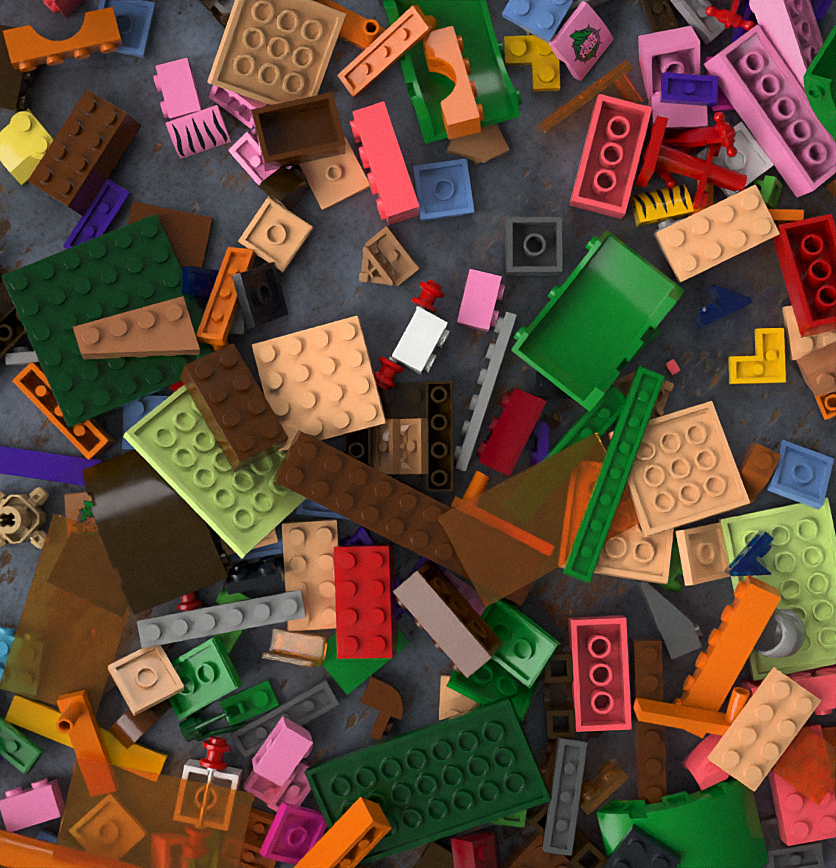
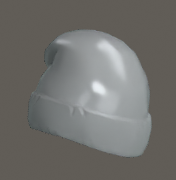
(781, 635)

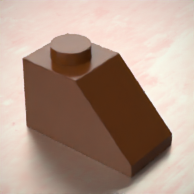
(757, 468)

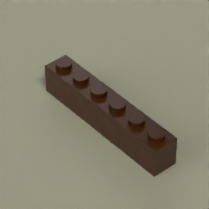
(648, 738)

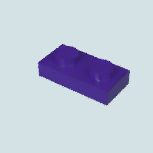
(689, 89)

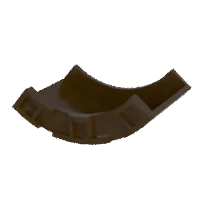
(151, 533)

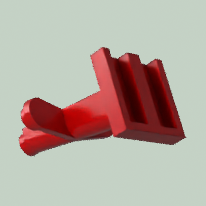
(670, 159)

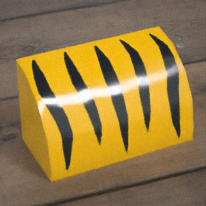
(661, 205)

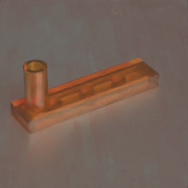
(616, 76)

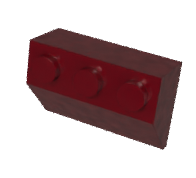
(510, 431)
(477, 849)

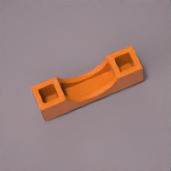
(30, 49)
(459, 109)

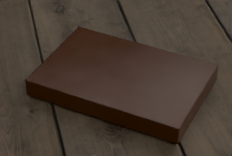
(185, 231)

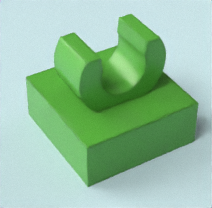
(770, 190)

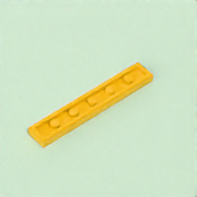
(43, 720)

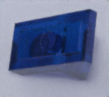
(198, 281)
(727, 303)
(746, 561)

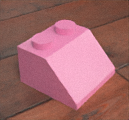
(668, 52)

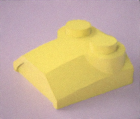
(23, 145)

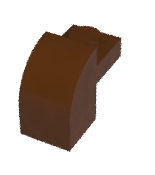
(387, 699)
(131, 728)

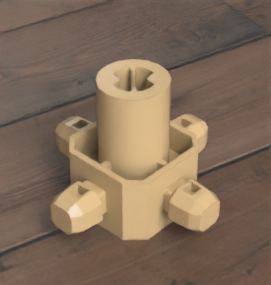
(27, 520)

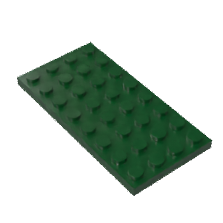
(436, 778)

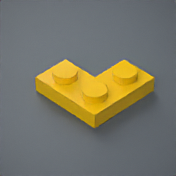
(537, 53)
(766, 365)

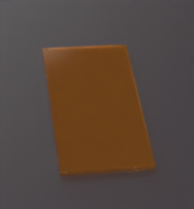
(529, 521)
(68, 619)
(149, 820)

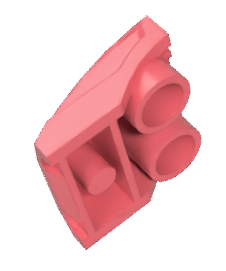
(701, 767)

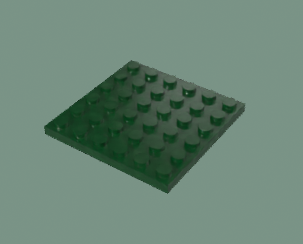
(90, 283)

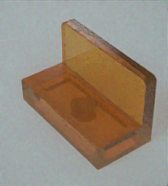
(297, 648)

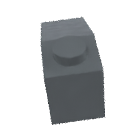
(673, 627)

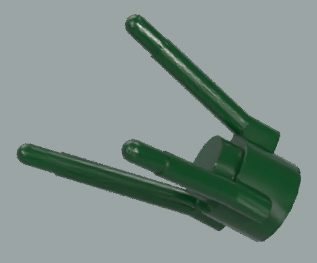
(195, 727)

